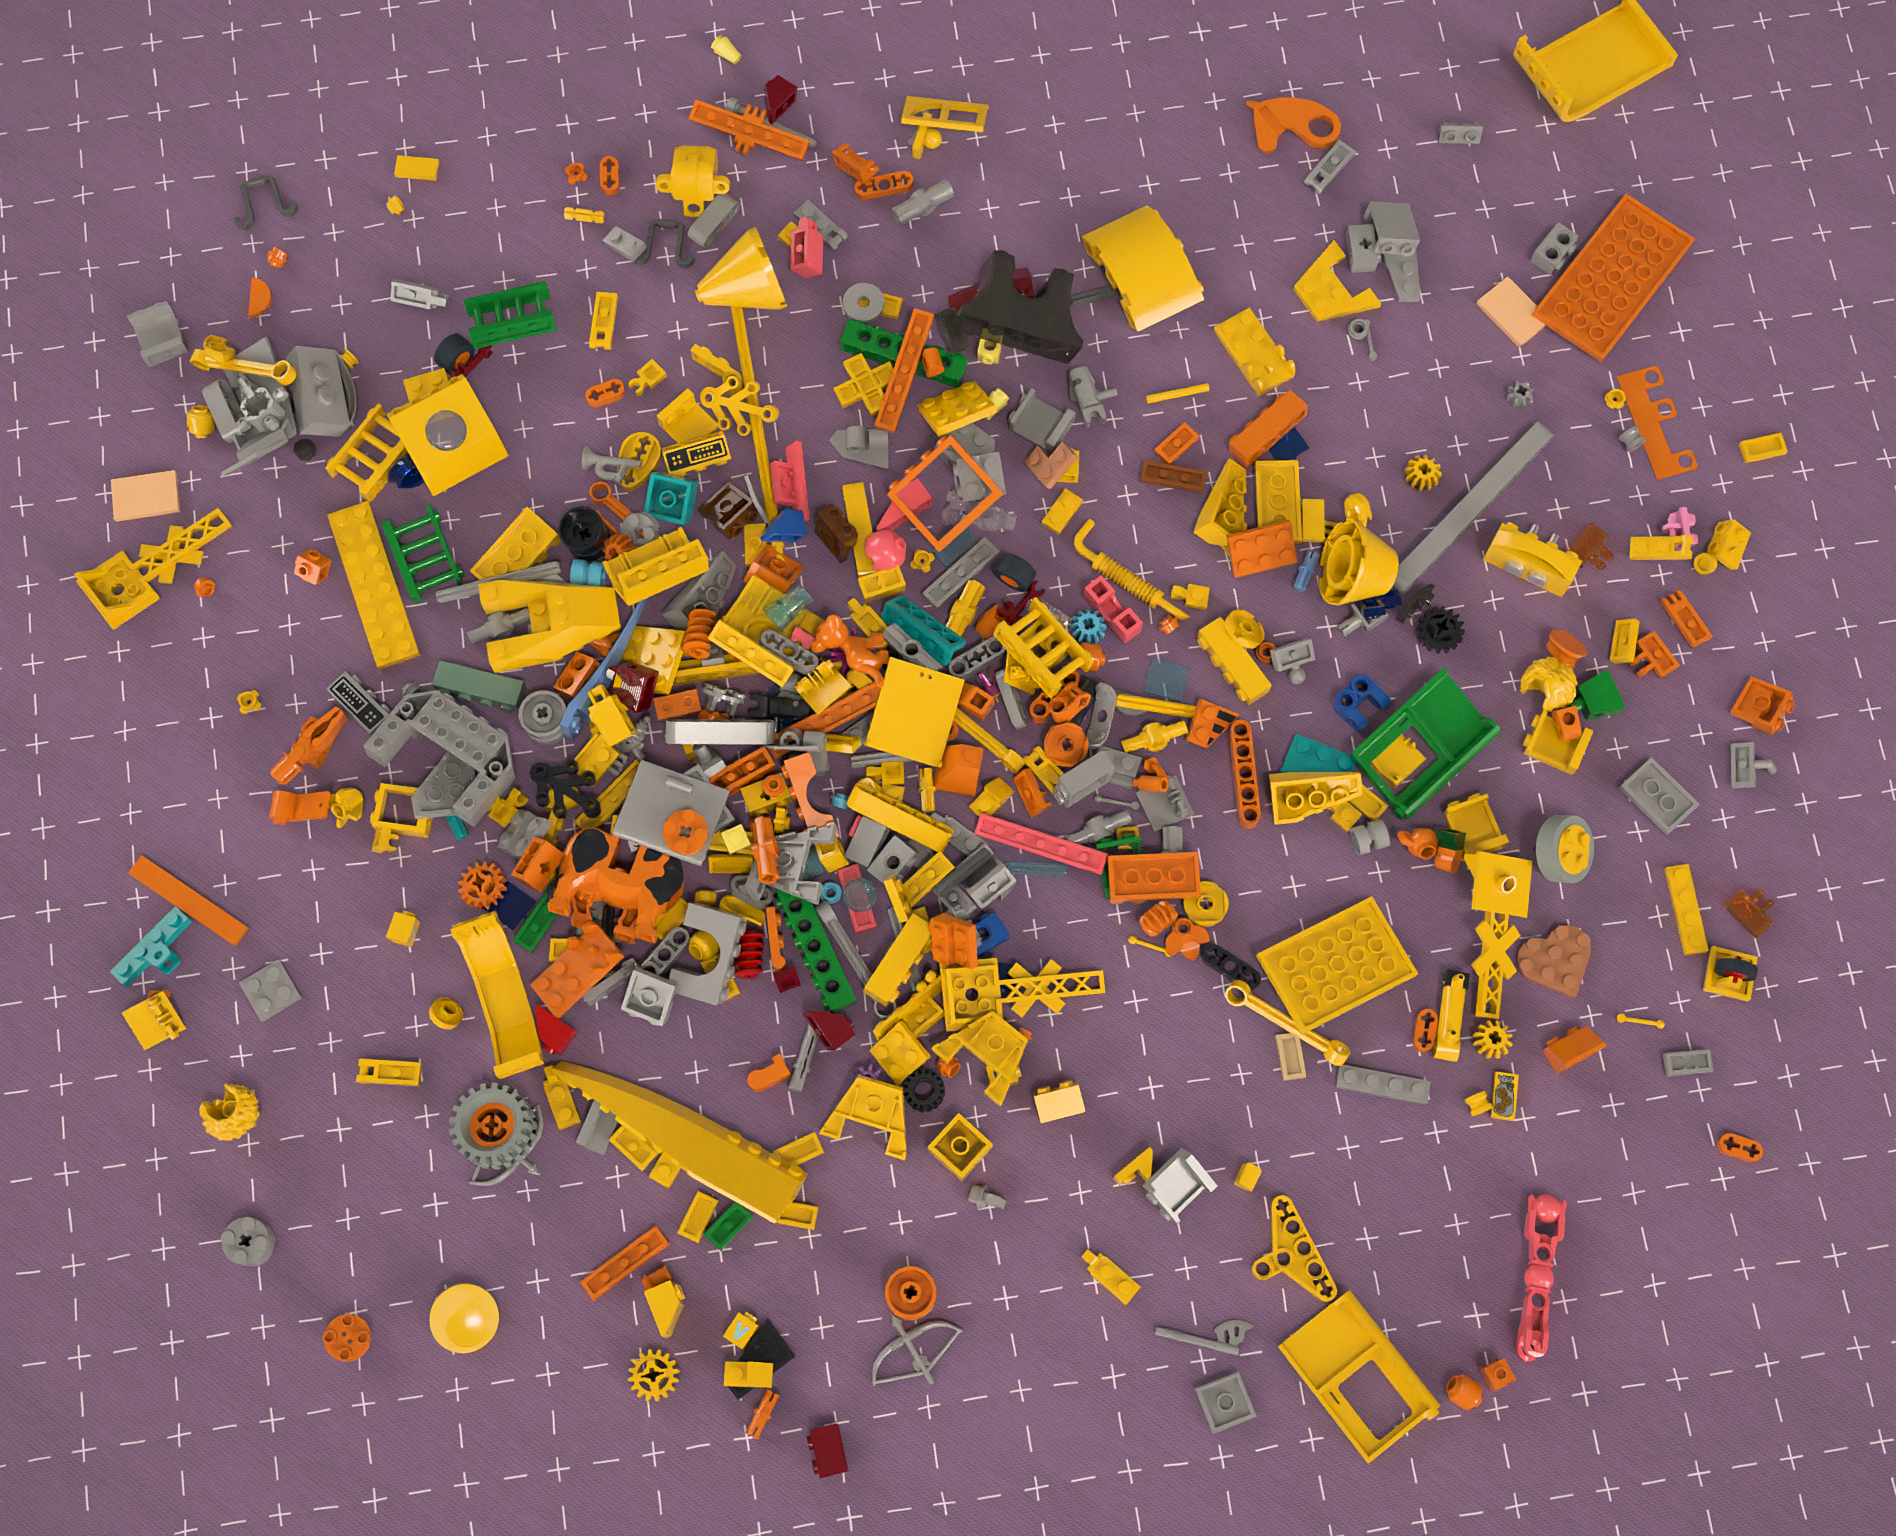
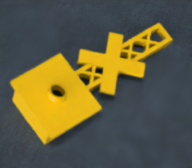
(138, 594)
(1489, 895)
(985, 981)

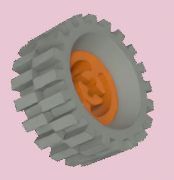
(475, 1118)

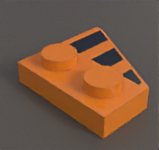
(1209, 723)

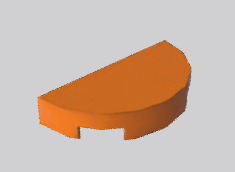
(259, 298)

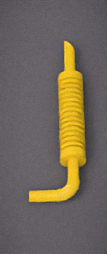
(1123, 577)

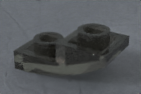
(1422, 597)

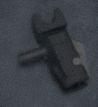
(780, 707)

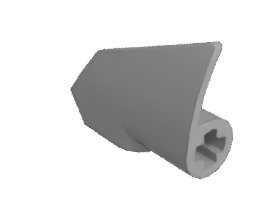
(862, 445)
(809, 742)

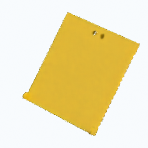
(914, 712)

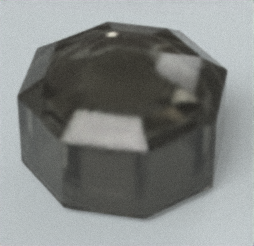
(304, 449)

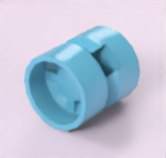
(586, 573)

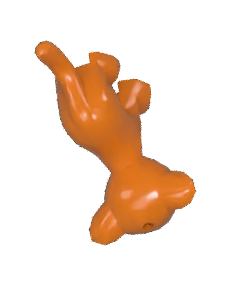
(835, 634)

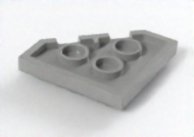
(442, 788)

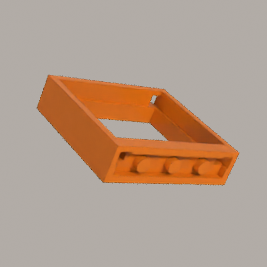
(926, 459)

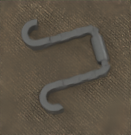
(255, 183)
(665, 223)

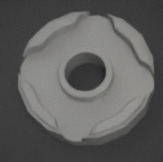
(860, 292)

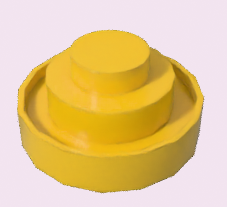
(445, 1013)

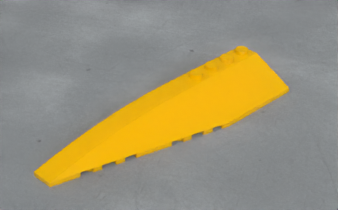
(705, 1148)

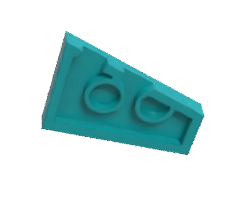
(1312, 756)

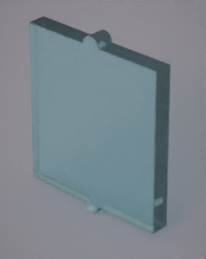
(1166, 680)

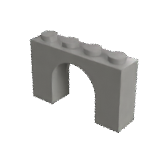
(727, 930)

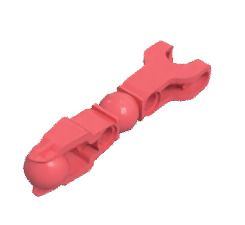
(1539, 1276)

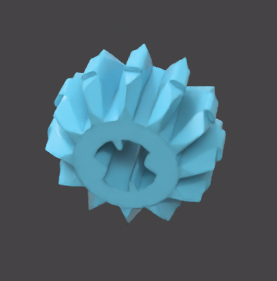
(1083, 620)

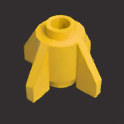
(346, 804)

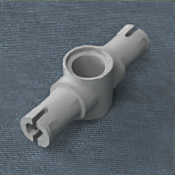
(499, 625)
(1100, 828)

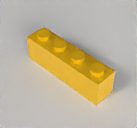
(1234, 662)
(899, 960)

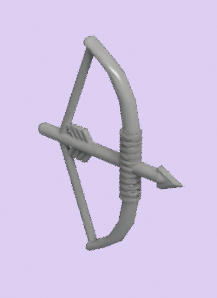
(532, 1168)
(919, 1361)

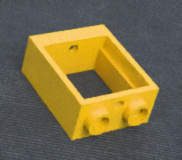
(423, 825)

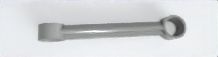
(847, 947)

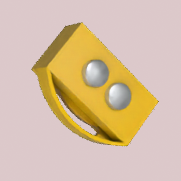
(1533, 559)

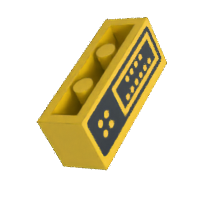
(696, 454)

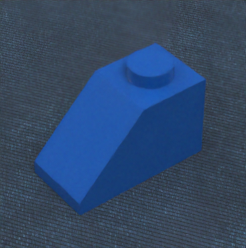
(786, 527)

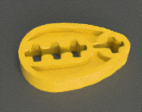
(650, 459)

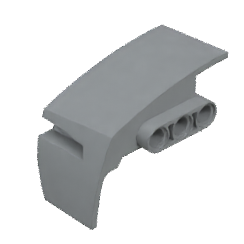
(225, 402)

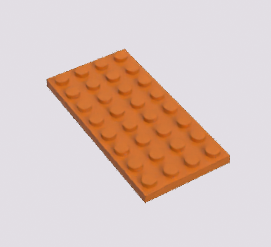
(1613, 277)

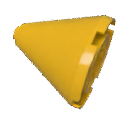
(743, 278)

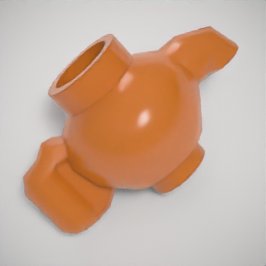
(1420, 843)

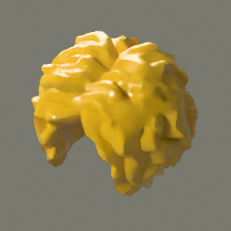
(1553, 679)
(230, 1116)

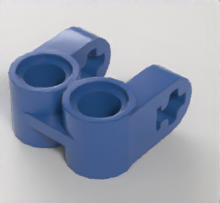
(1355, 697)

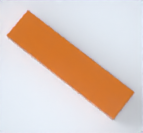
(624, 1263)

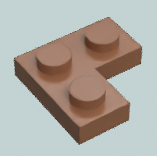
(1052, 467)

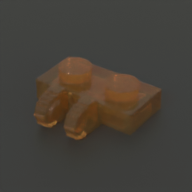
(1590, 542)
(1748, 913)

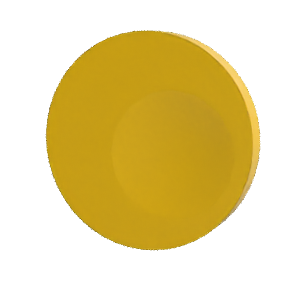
(464, 1318)

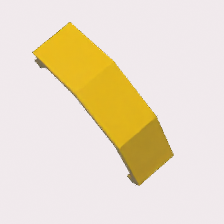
(500, 993)

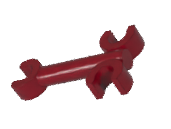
(483, 352)
(1012, 613)

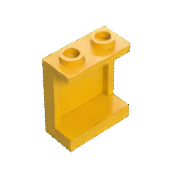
(1548, 748)
(1477, 822)

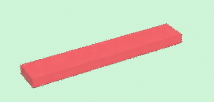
(1041, 843)

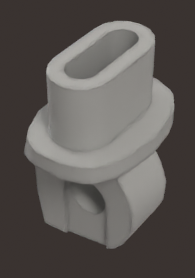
(982, 1196)

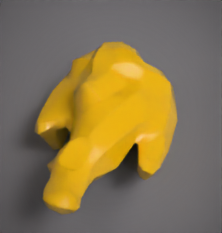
(1357, 508)

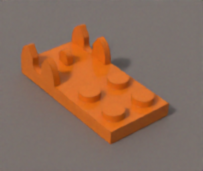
(1153, 877)
(577, 969)

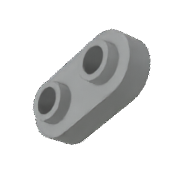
(766, 896)

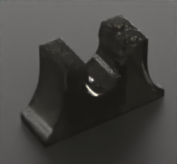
(1010, 319)

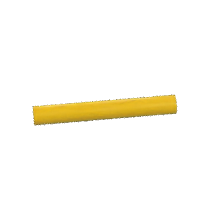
(1177, 393)

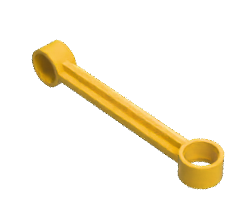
(204, 362)
(1009, 758)
(1333, 1050)

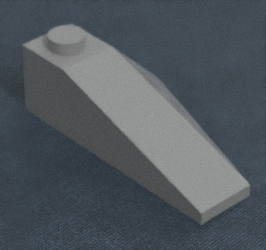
(703, 592)

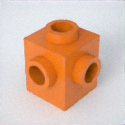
(312, 566)

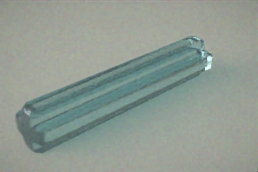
(1036, 868)

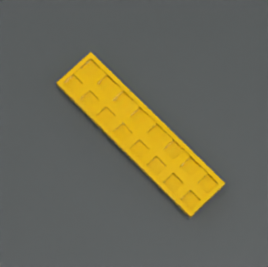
(373, 585)

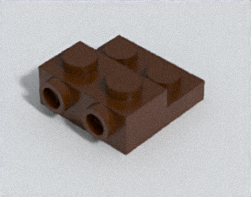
(729, 510)
(835, 532)

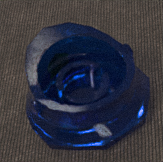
(405, 473)

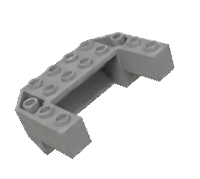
(458, 733)

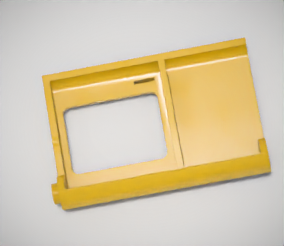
(1336, 1347)

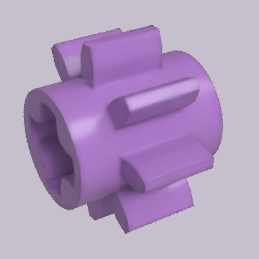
(875, 1074)

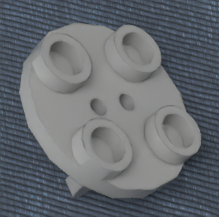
(730, 696)

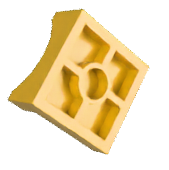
(1398, 761)

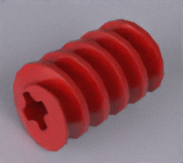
(748, 955)

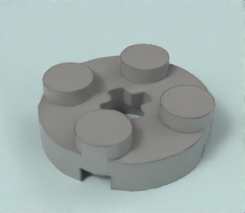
(639, 521)

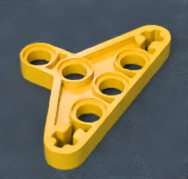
(1298, 1265)

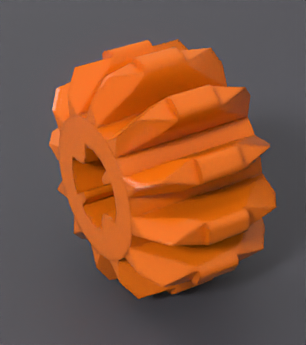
(617, 545)
(1158, 918)

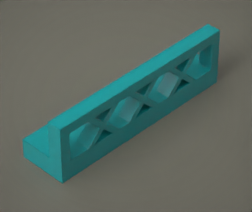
(931, 640)

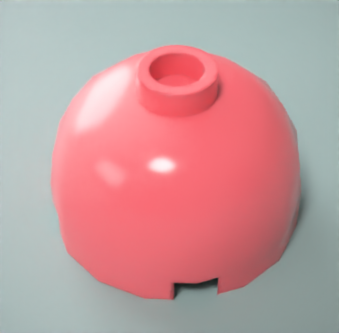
(885, 549)

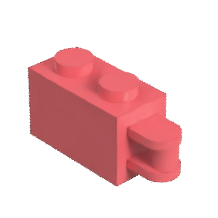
(806, 249)

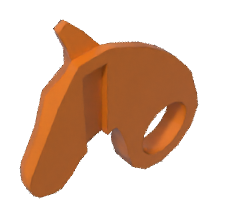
(1278, 114)

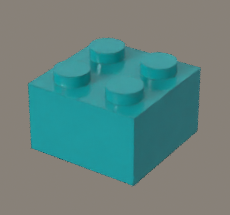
(671, 497)

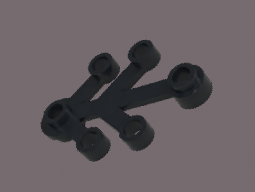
(564, 786)

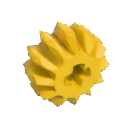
(1430, 470)
(1499, 1036)

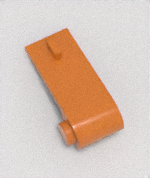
(301, 807)

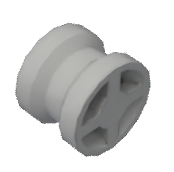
(1632, 439)

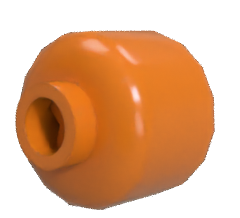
(1096, 653)
(1464, 1392)

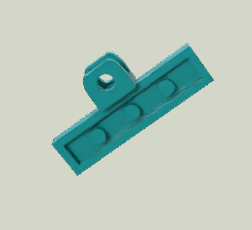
(153, 949)

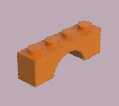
(800, 771)

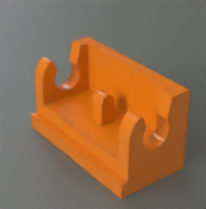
(854, 164)

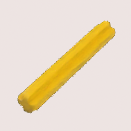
(1155, 705)

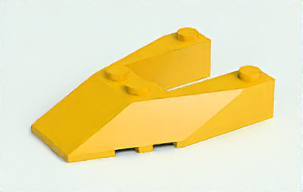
(560, 617)

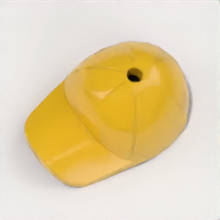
(734, 905)

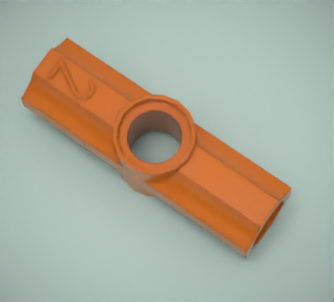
(765, 850)

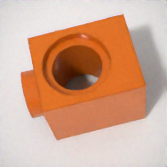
(1497, 1374)

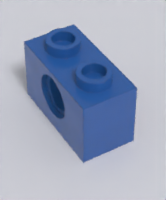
(996, 930)

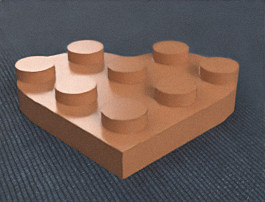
(1556, 961)

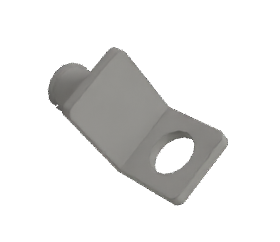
(1358, 620)

